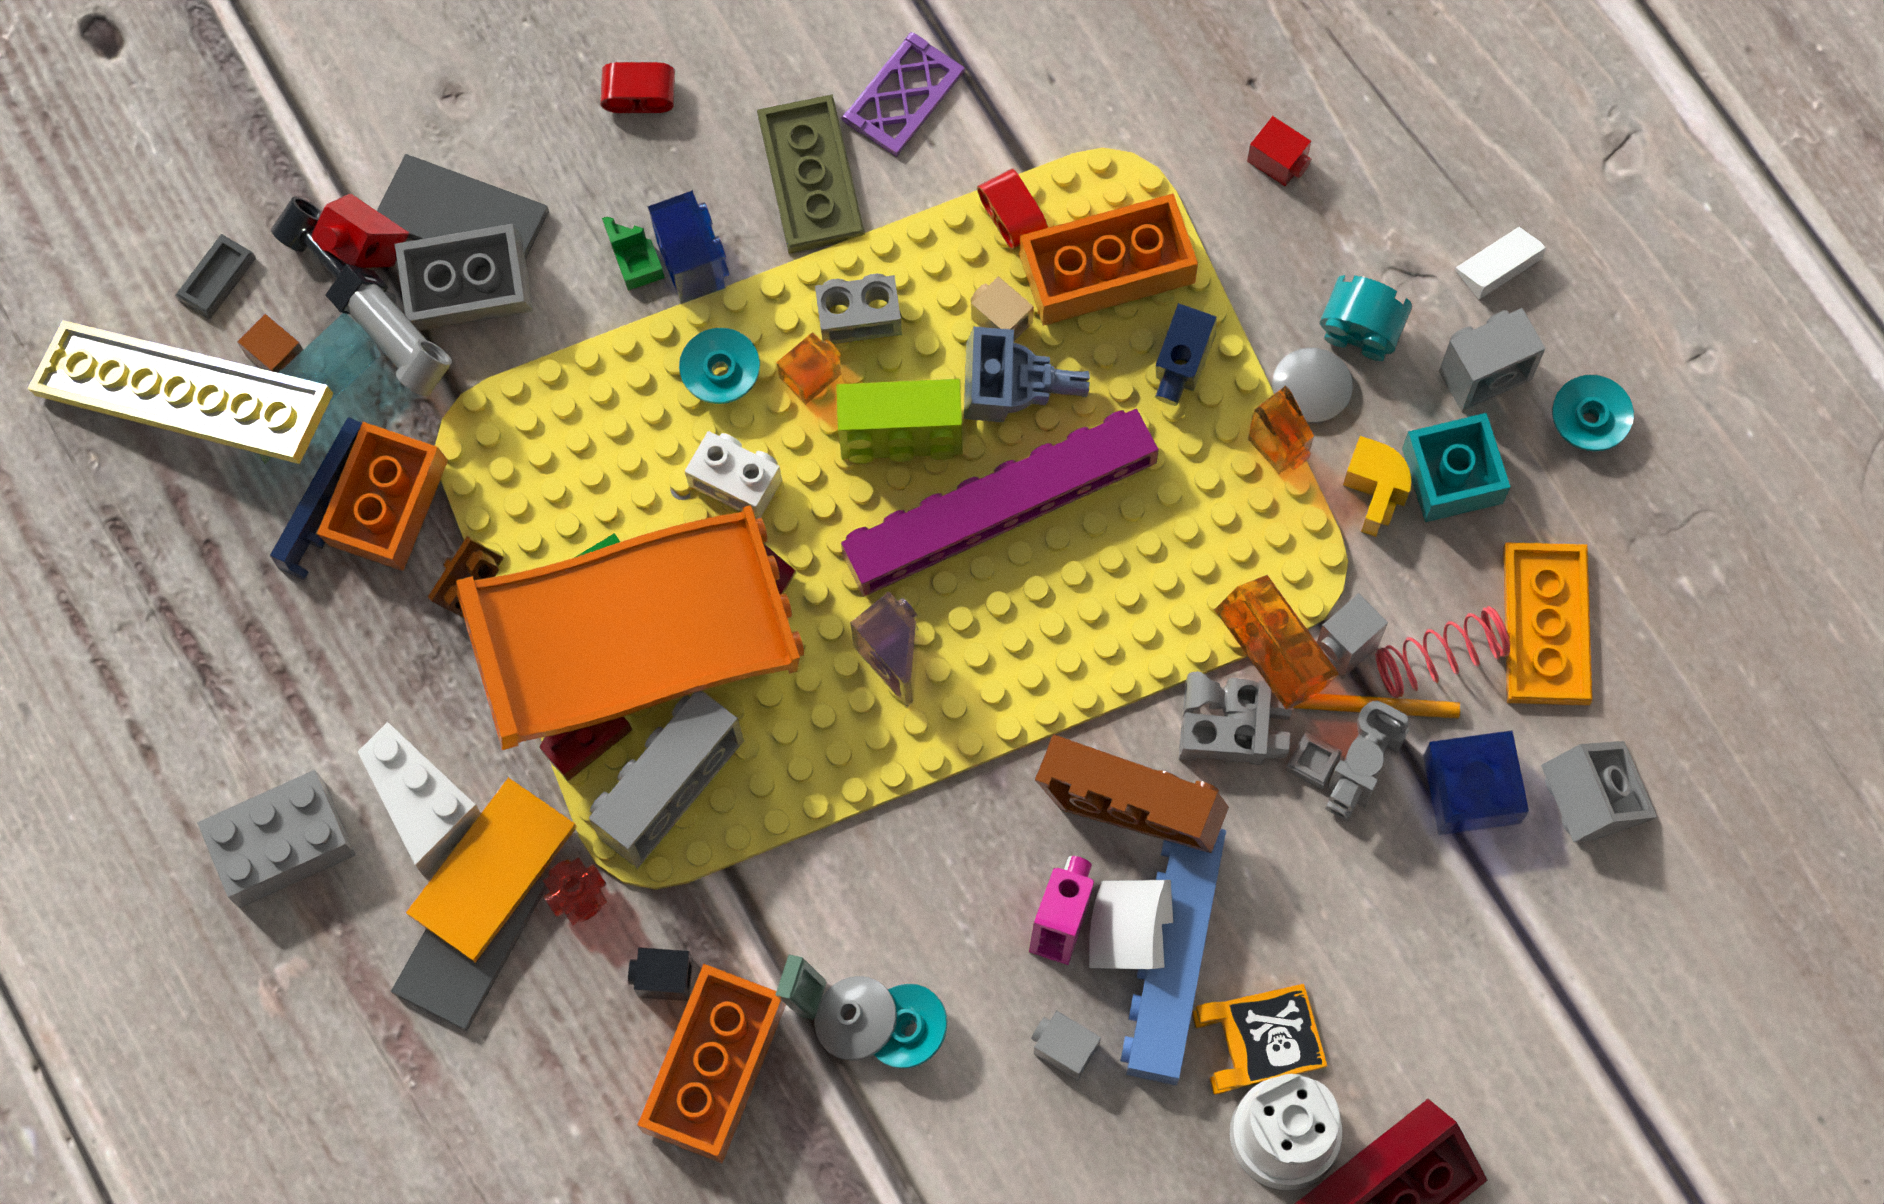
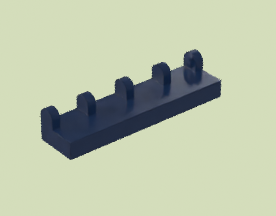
(311, 509)

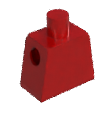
(354, 229)

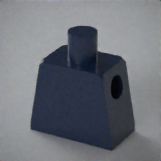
(1187, 340)

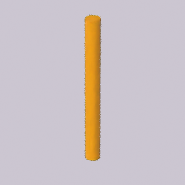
(1410, 707)

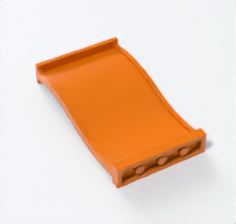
(628, 626)

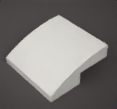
(1129, 924)

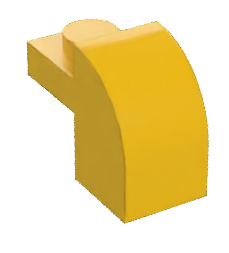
(1380, 473)

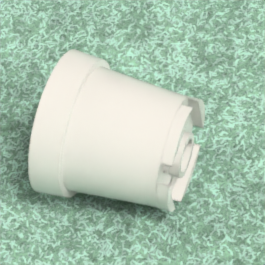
(1258, 1137)

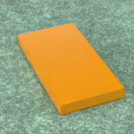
(1547, 623)
(491, 870)

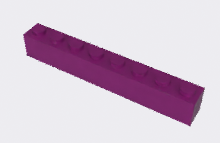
(999, 501)

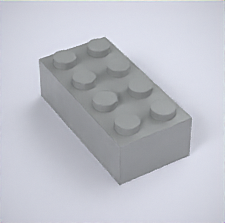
(666, 777)

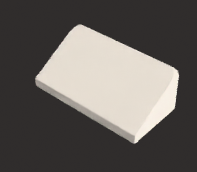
(1500, 262)

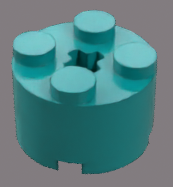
(1365, 316)

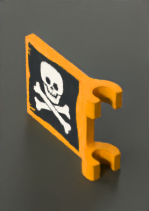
(1265, 1036)

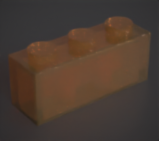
(1276, 641)

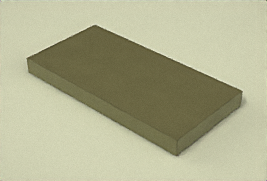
(810, 173)

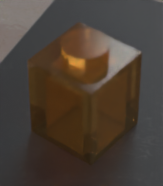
(810, 367)

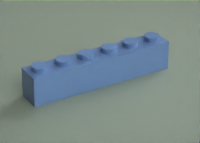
(1169, 992)

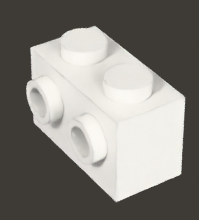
(733, 473)

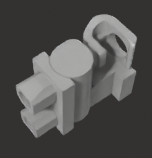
(1242, 731)
(1357, 775)

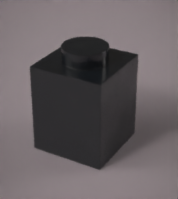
(661, 974)

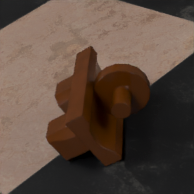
(469, 561)

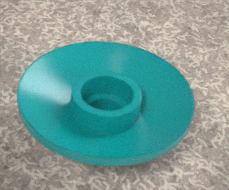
(719, 349)
(1598, 397)
(920, 1007)

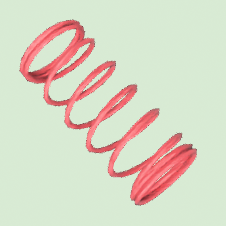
(1383, 655)

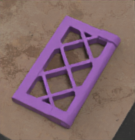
(913, 121)

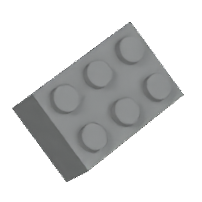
(464, 277)
(276, 839)

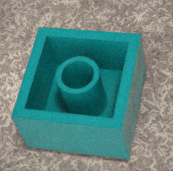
(1456, 467)

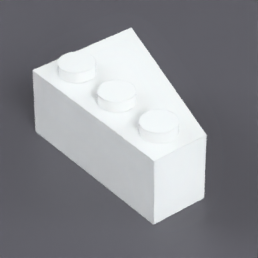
(419, 798)

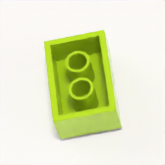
(899, 420)

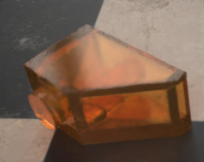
(1281, 432)

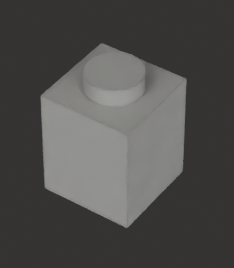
(1065, 1044)

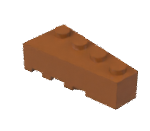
(1131, 795)

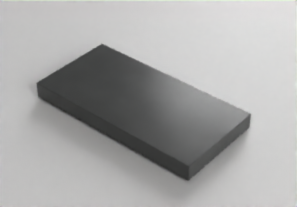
(442, 202)
(452, 984)

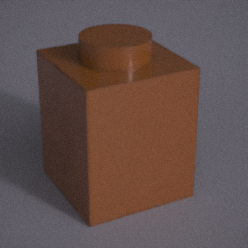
(269, 345)

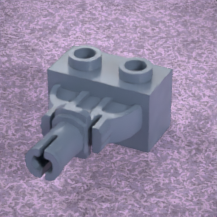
(1010, 377)

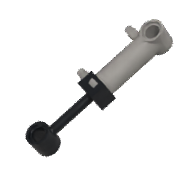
(366, 298)

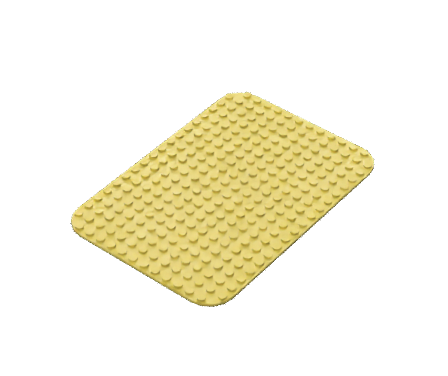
(1010, 633)

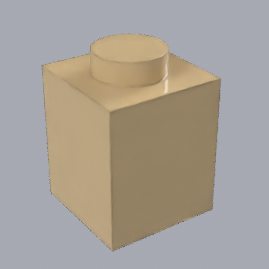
(1001, 308)

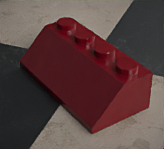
(1411, 1163)

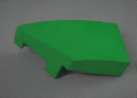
(633, 254)

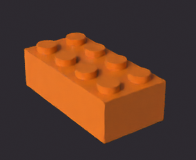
(1108, 259)
(712, 1063)

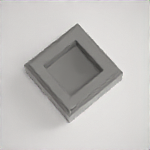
(1313, 760)

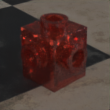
(583, 902)

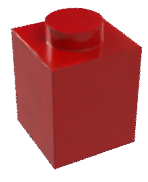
(1280, 151)

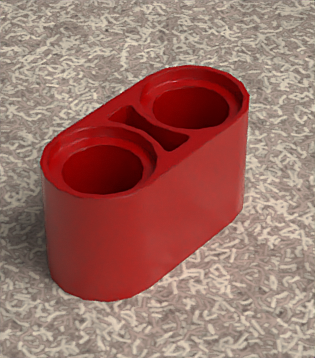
(637, 87)
(1011, 207)

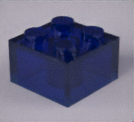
(689, 246)
(1475, 782)

